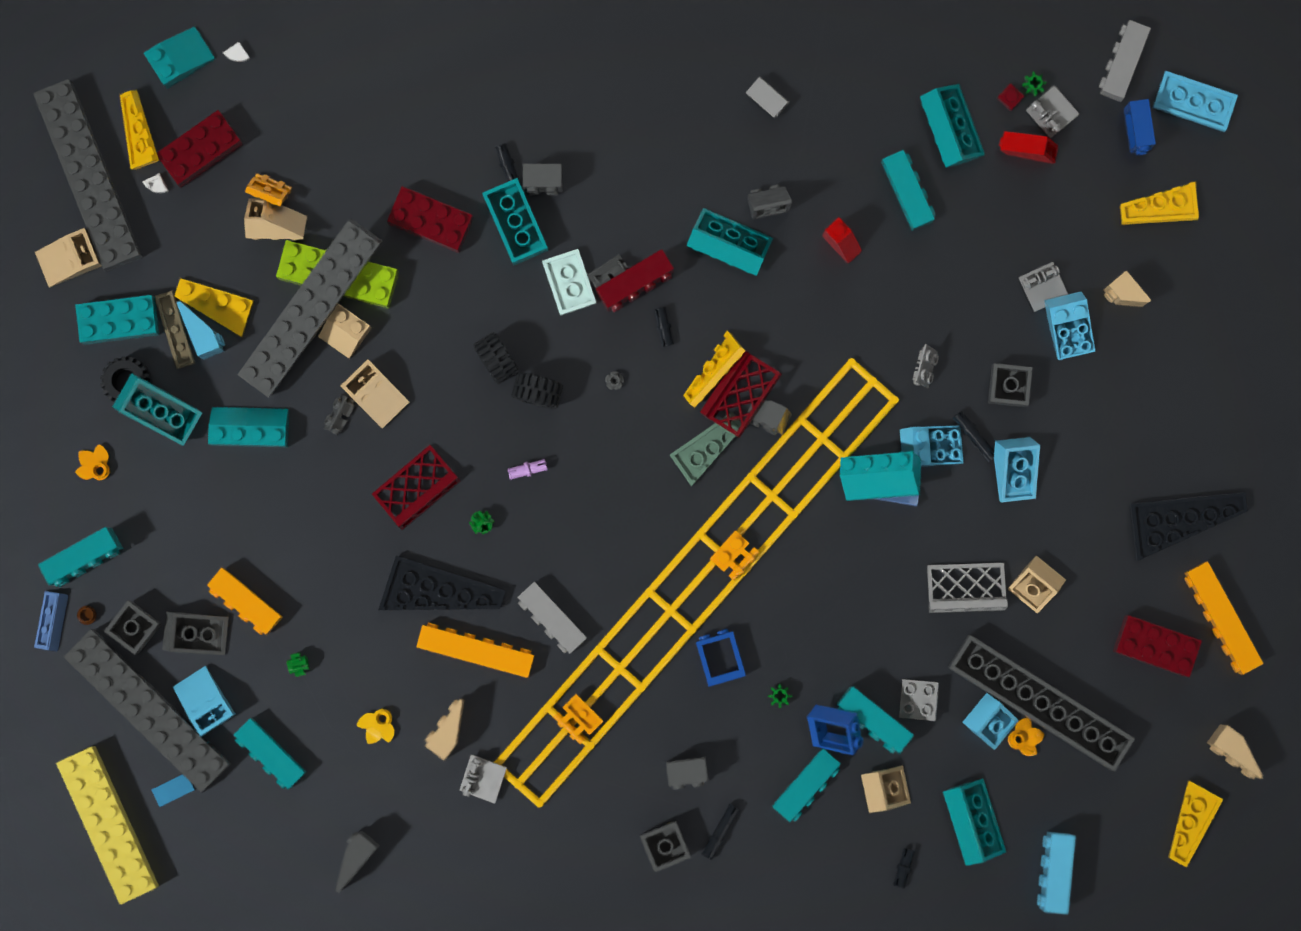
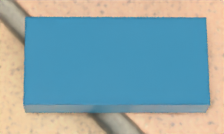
(172, 790)

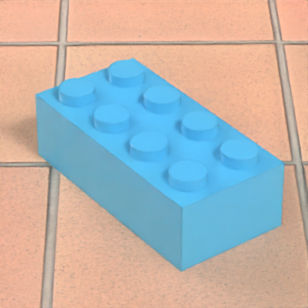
(1057, 872)

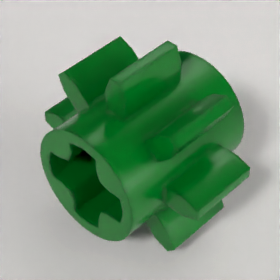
(1037, 79)
(481, 522)
(297, 664)
(783, 700)

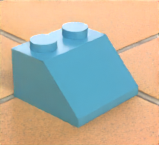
(990, 721)

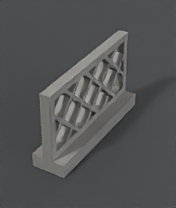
(966, 604)

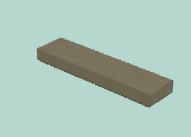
(174, 329)

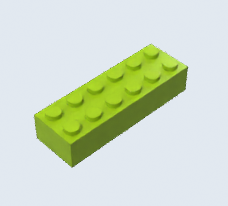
(372, 286)

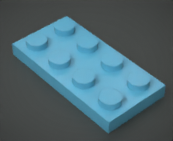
(1195, 101)

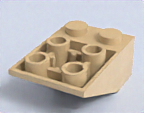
(272, 221)
(68, 257)
(375, 394)
(447, 736)
(1233, 746)

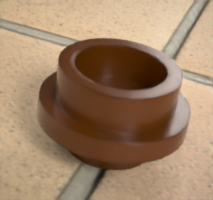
(86, 615)

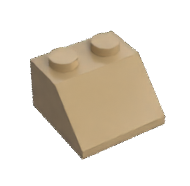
(1126, 292)
(344, 331)
(1037, 584)
(886, 789)

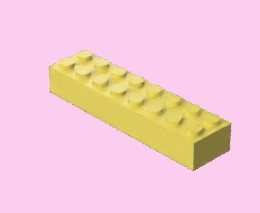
(107, 824)

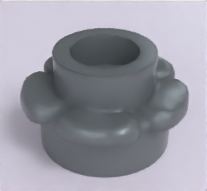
(609, 380)

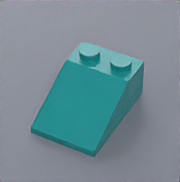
(179, 56)

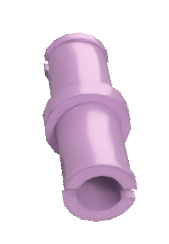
(527, 469)

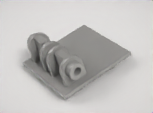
(1052, 112)
(1042, 285)
(928, 359)
(919, 700)
(482, 779)

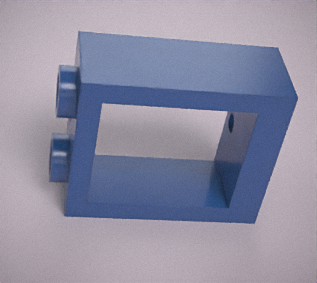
(1139, 126)
(724, 677)
(823, 739)

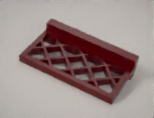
(726, 388)
(424, 501)

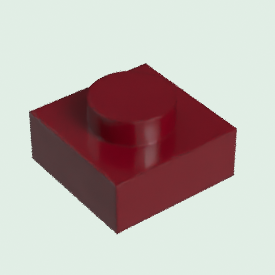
(1010, 97)

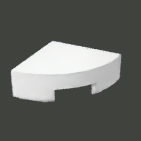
(236, 53)
(156, 184)

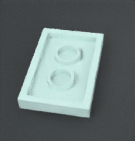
(569, 282)

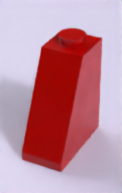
(1029, 146)
(842, 240)

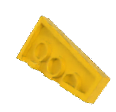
(138, 136)
(1166, 206)
(218, 305)
(714, 370)
(1193, 821)

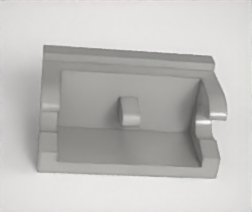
(767, 97)

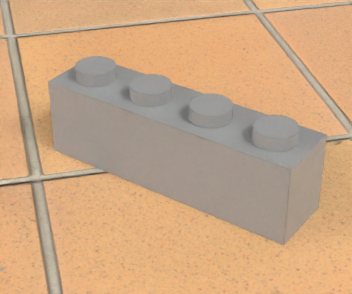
(1125, 60)
(551, 617)

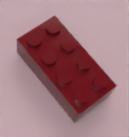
(199, 149)
(430, 219)
(635, 280)
(1157, 646)

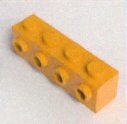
(245, 601)

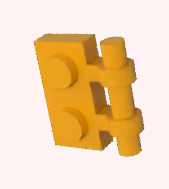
(268, 189)
(730, 551)
(582, 714)

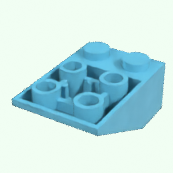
(1070, 325)
(933, 444)
(203, 701)

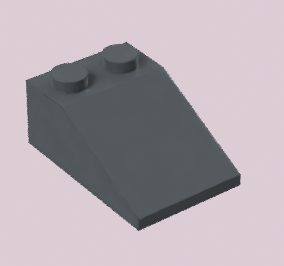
(769, 201)
(195, 633)
(356, 855)

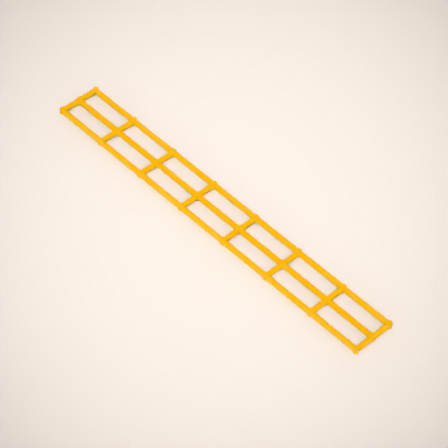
(670, 610)

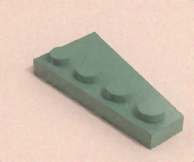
(703, 449)

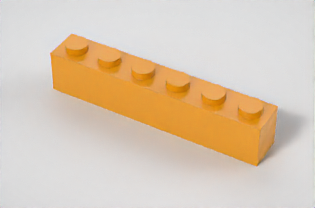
(1223, 618)
(475, 651)

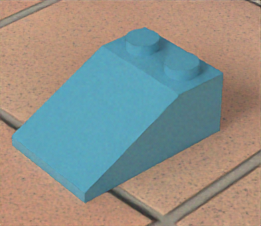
(204, 338)
(1016, 468)

